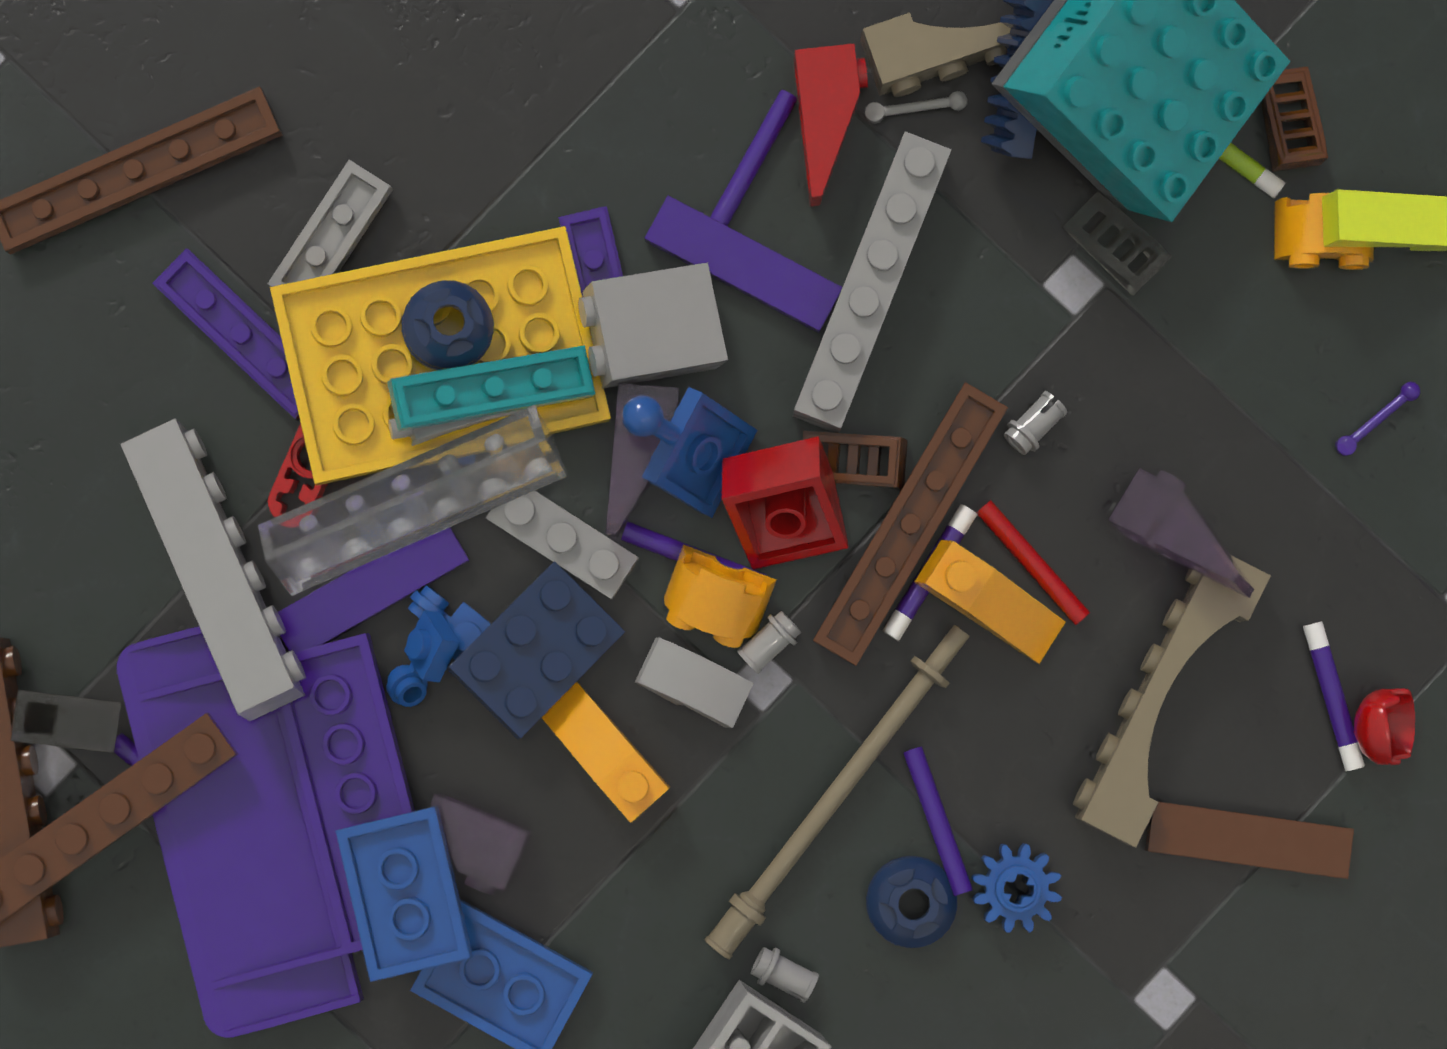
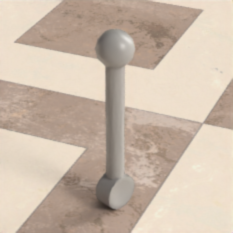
(875, 111)

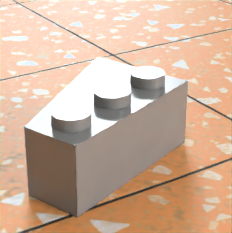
(756, 1022)

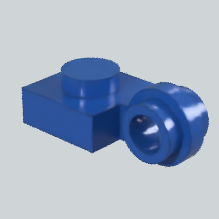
(465, 622)
(430, 652)

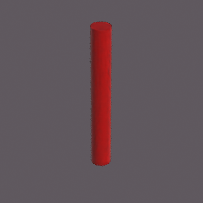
(1033, 562)

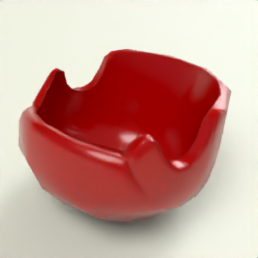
(1386, 726)

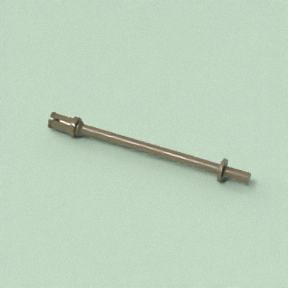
(749, 906)

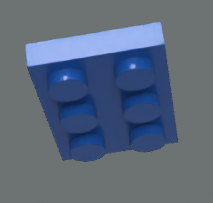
(404, 893)
(508, 985)

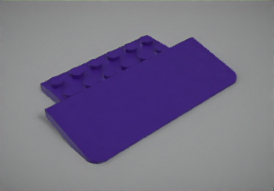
(257, 838)

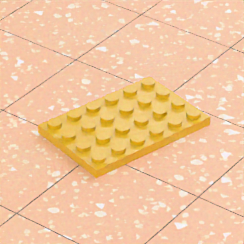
(348, 342)

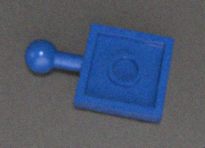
(690, 447)

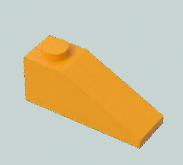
(990, 599)
(605, 752)

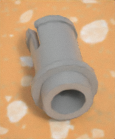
(1034, 423)
(769, 641)
(784, 974)

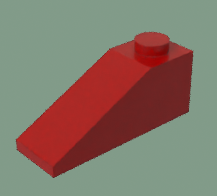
(827, 98)

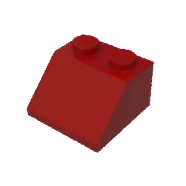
(783, 503)

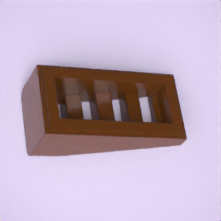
(1316, 148)
(896, 464)

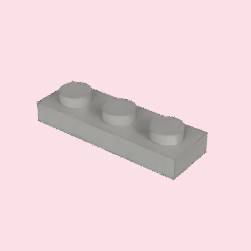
(334, 226)
(566, 541)

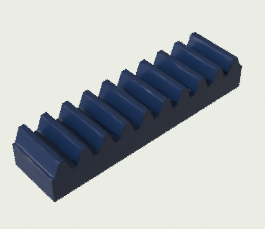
(1012, 131)

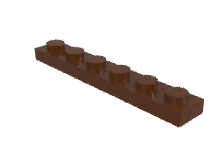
(136, 170)
(910, 524)
(111, 812)

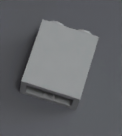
(653, 325)

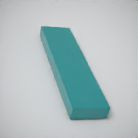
(490, 388)

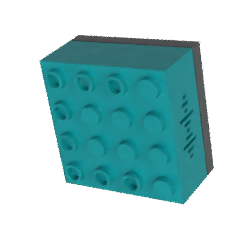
(1142, 91)

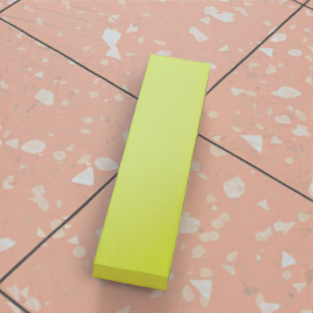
(1384, 220)

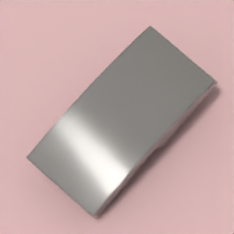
(694, 682)

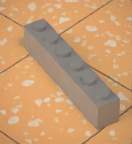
(871, 282)
(213, 569)

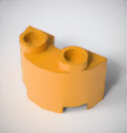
(1300, 237)
(716, 597)

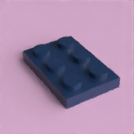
(536, 650)

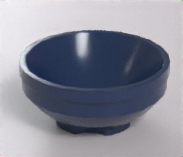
(440, 350)
(891, 883)

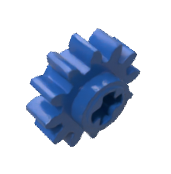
(1025, 904)

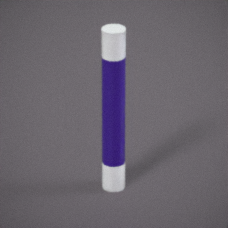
(916, 594)
(1333, 696)

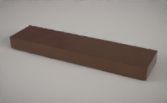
(1250, 840)

